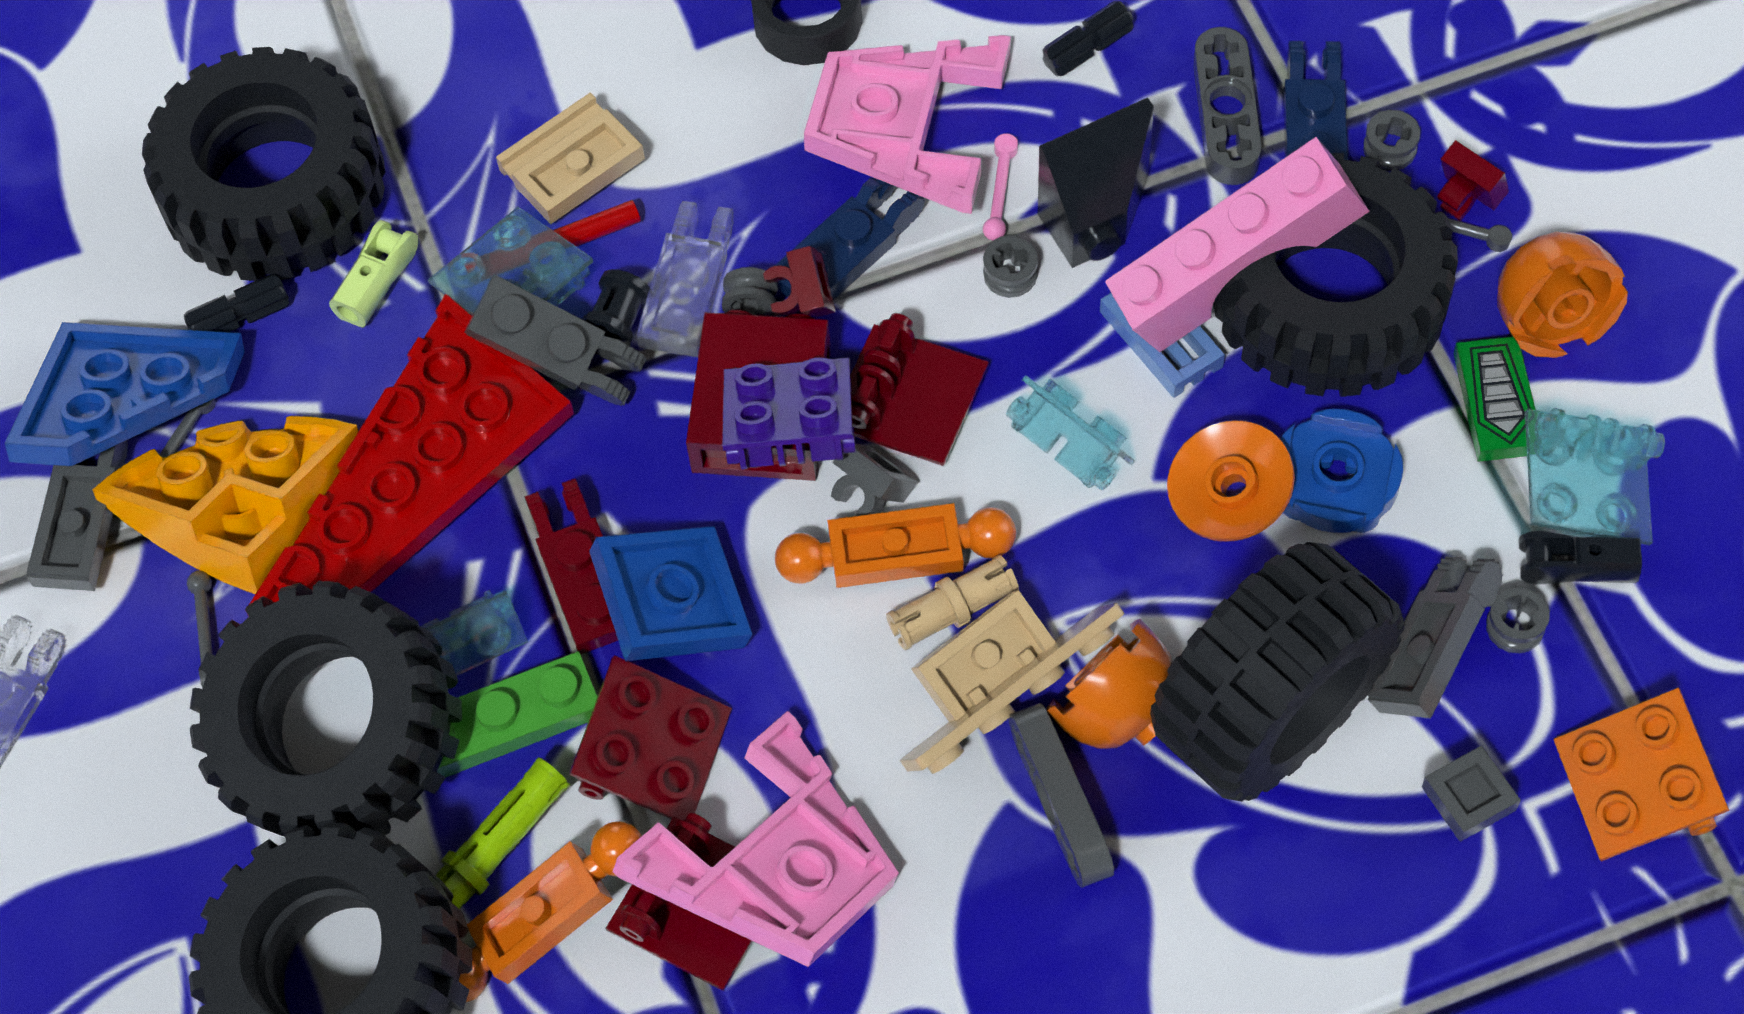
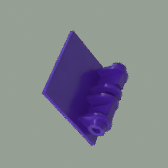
(787, 407)

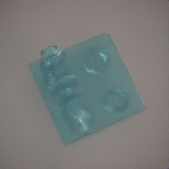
(521, 253)
(1590, 474)

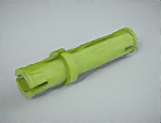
(500, 832)

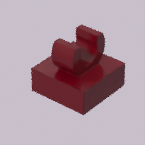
(1469, 180)
(808, 284)

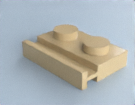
(570, 158)

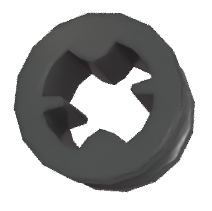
(1394, 123)
(1021, 254)
(748, 292)
(1521, 600)

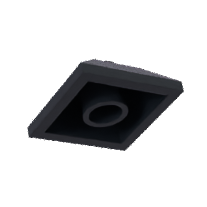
(1095, 182)

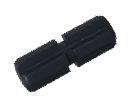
(1077, 43)
(250, 302)

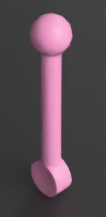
(1005, 148)

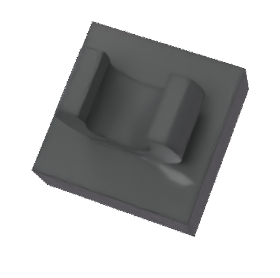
(876, 478)
(1470, 793)

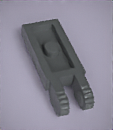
(550, 340)
(74, 525)
(1436, 636)

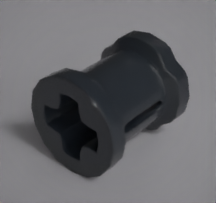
(618, 304)

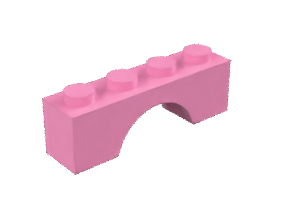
(1285, 207)

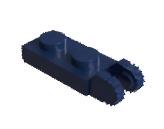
(1312, 105)
(856, 236)

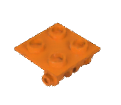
(1641, 775)

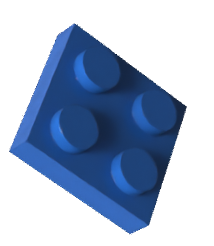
(670, 593)

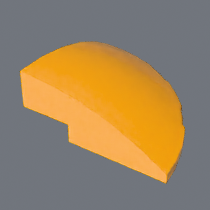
(231, 495)

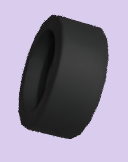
(808, 43)

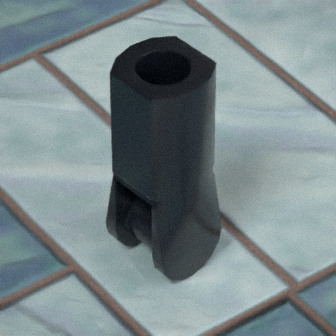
(1588, 558)

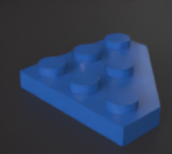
(115, 384)

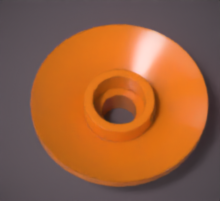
(1216, 460)

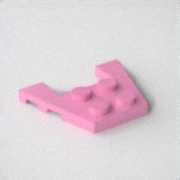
(878, 110)
(791, 879)

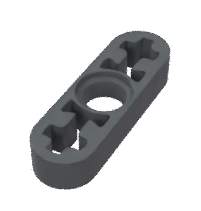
(1217, 126)
(1061, 795)

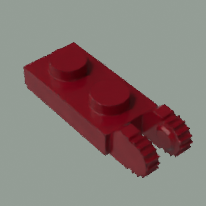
(572, 569)

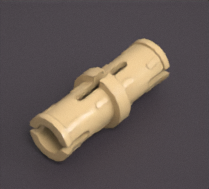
(952, 602)

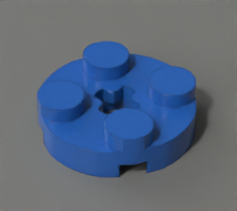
(1346, 504)

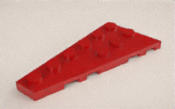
(421, 458)

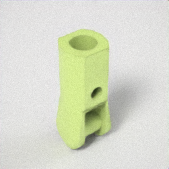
(371, 277)

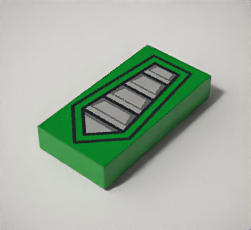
(1494, 396)

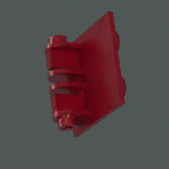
(912, 391)
(649, 741)
(676, 933)

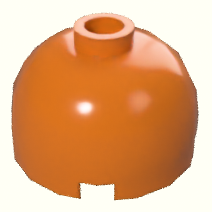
(1560, 292)
(1115, 692)

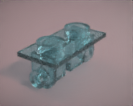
(1089, 447)
(478, 631)

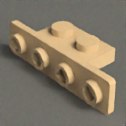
(992, 665)

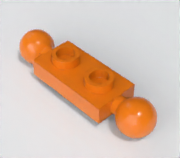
(895, 545)
(544, 908)

